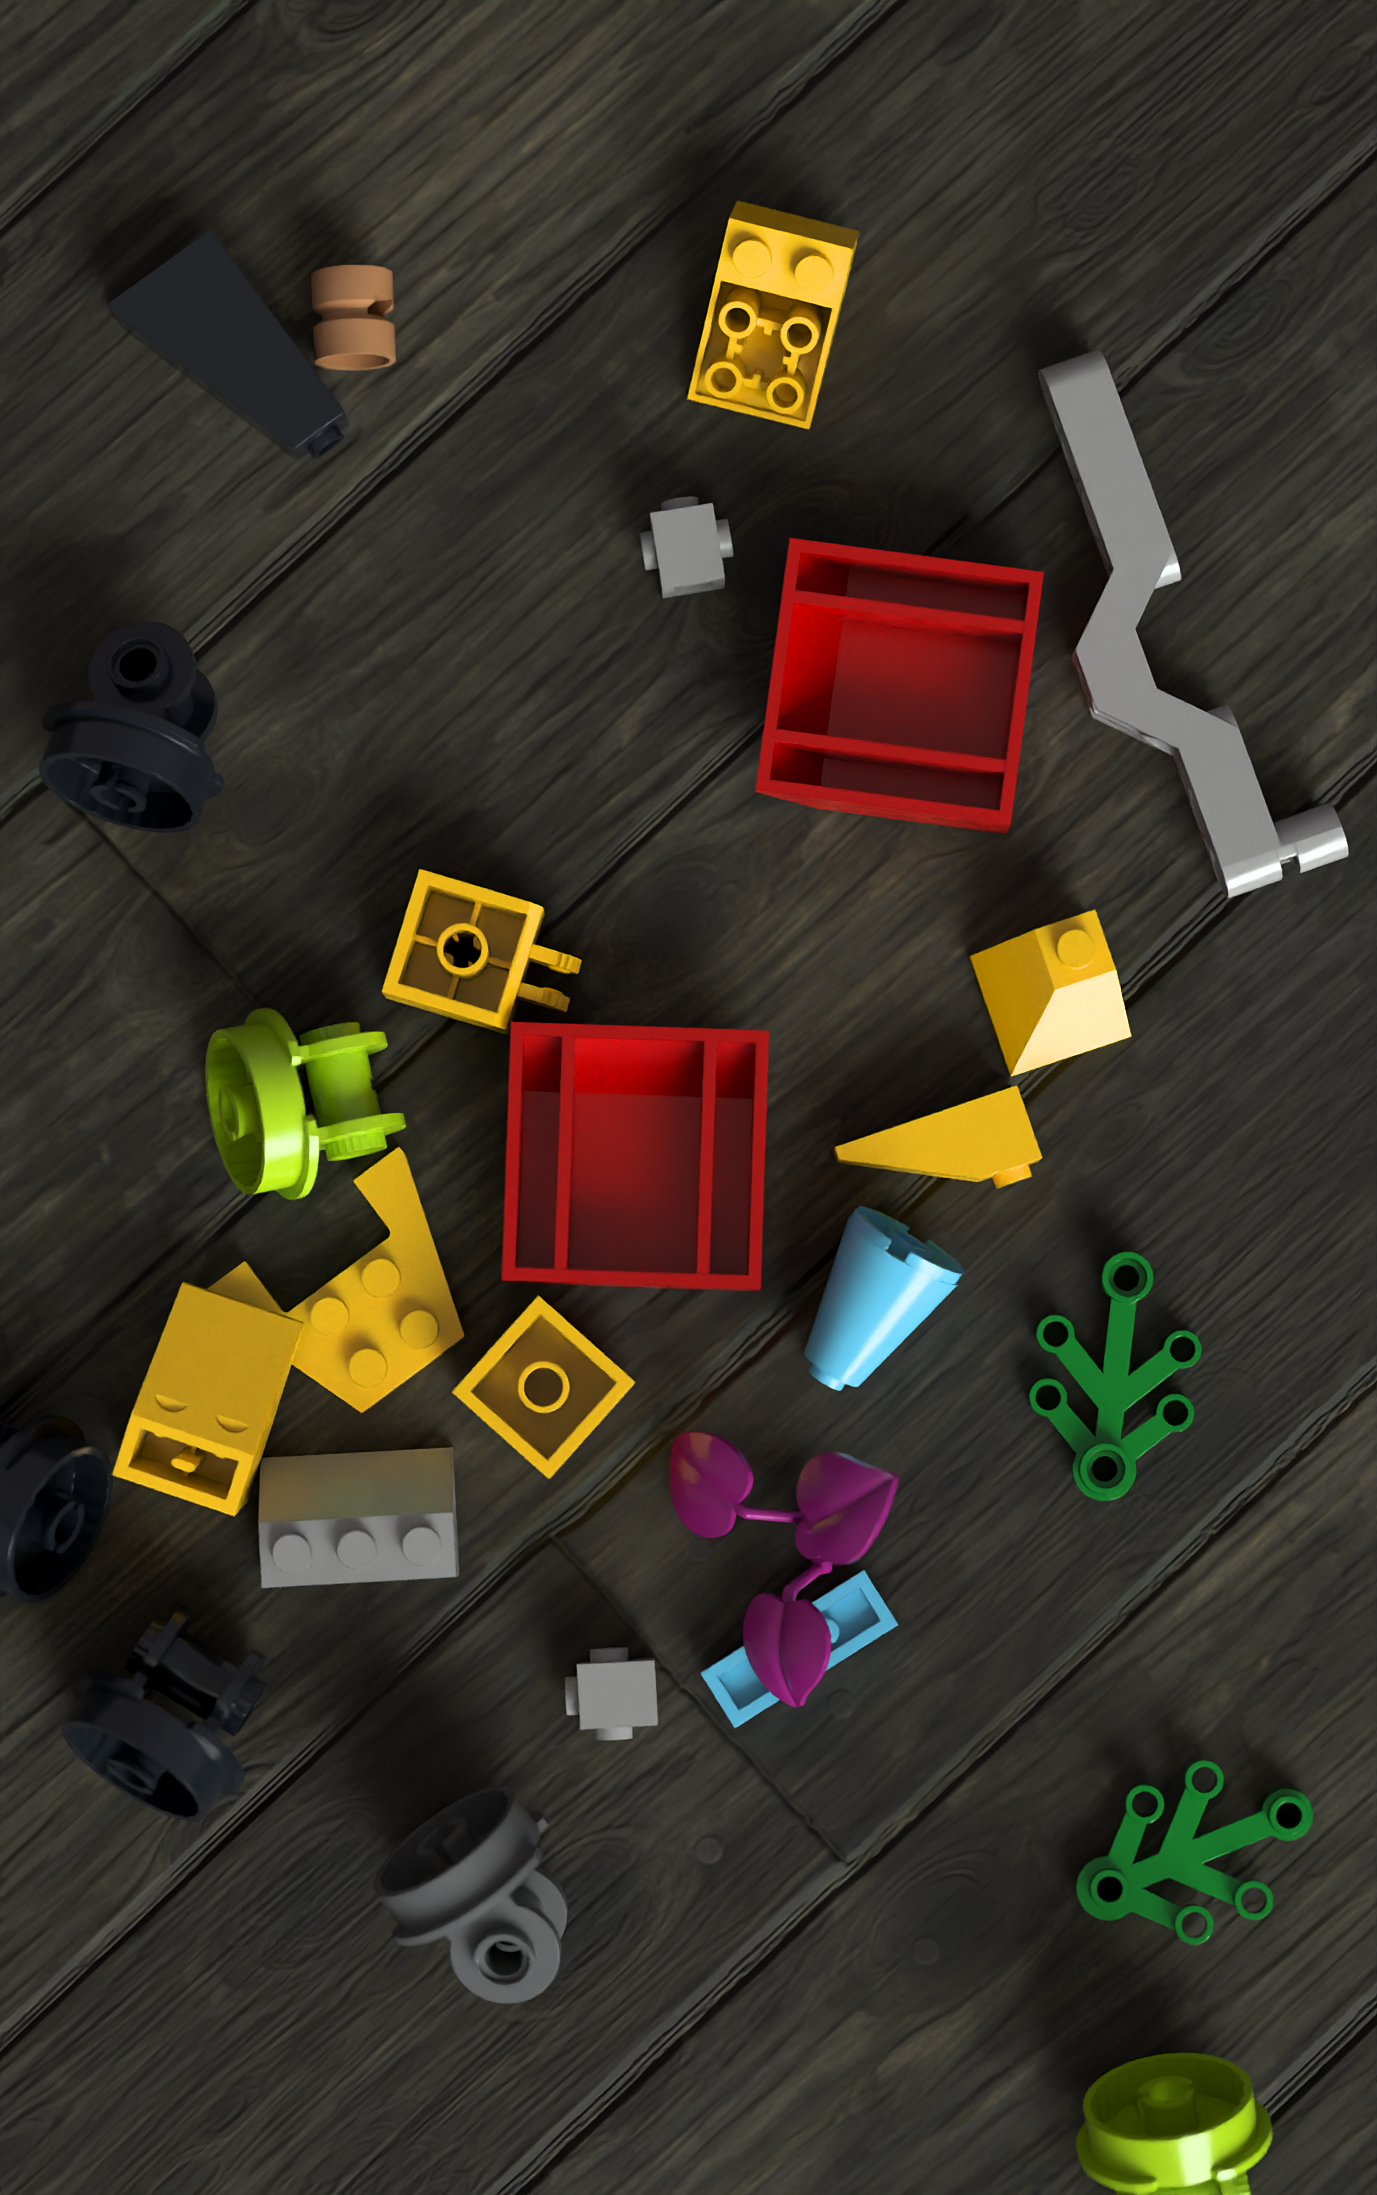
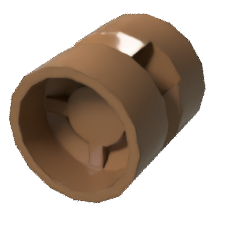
(353, 317)

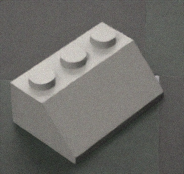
(357, 1517)

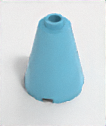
(875, 1297)

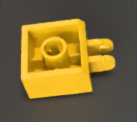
(503, 934)

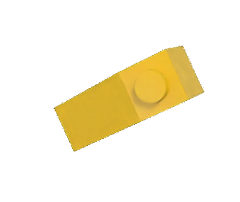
(962, 1143)

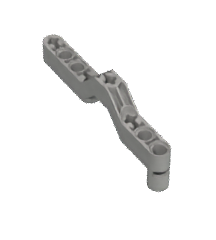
(1113, 667)

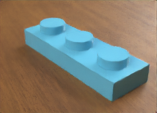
(854, 1619)

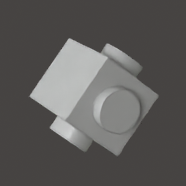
(686, 547)
(613, 1693)

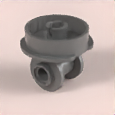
(479, 1884)

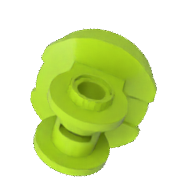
(261, 1108)
(1173, 2127)

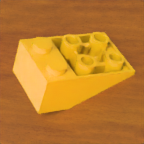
(772, 314)
(209, 1399)

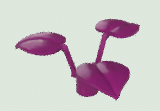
(837, 1522)

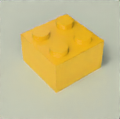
(543, 1387)

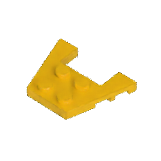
(381, 1313)

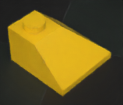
(1052, 993)

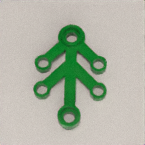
(1113, 1388)
(1183, 1856)

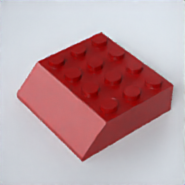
(899, 685)
(635, 1156)

